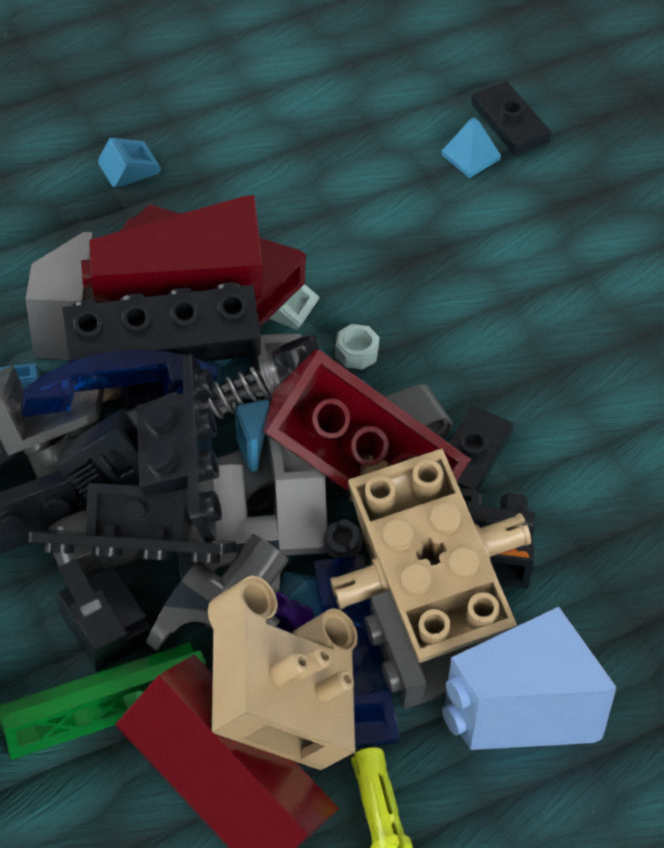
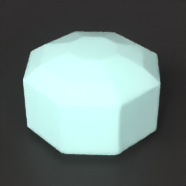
(357, 346)

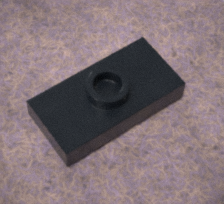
(510, 118)
(482, 440)

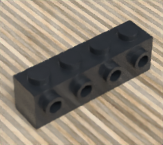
(185, 322)

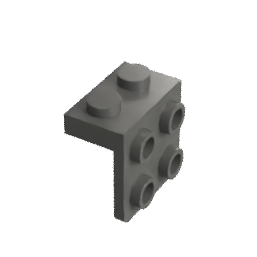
(36, 431)
(402, 671)

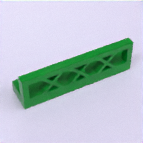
(82, 704)

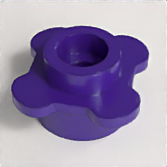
(291, 613)

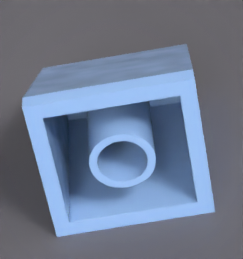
(529, 688)

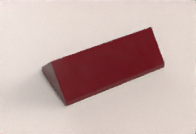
(337, 419)
(233, 787)

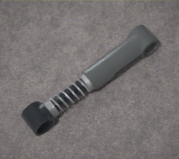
(227, 397)

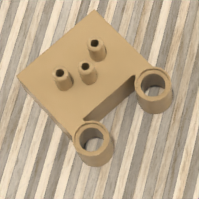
(280, 686)

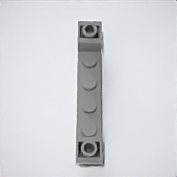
(297, 485)

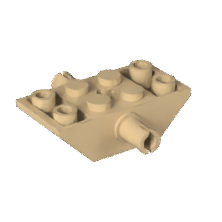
(416, 517)

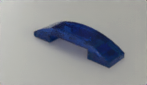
(106, 370)
(373, 704)

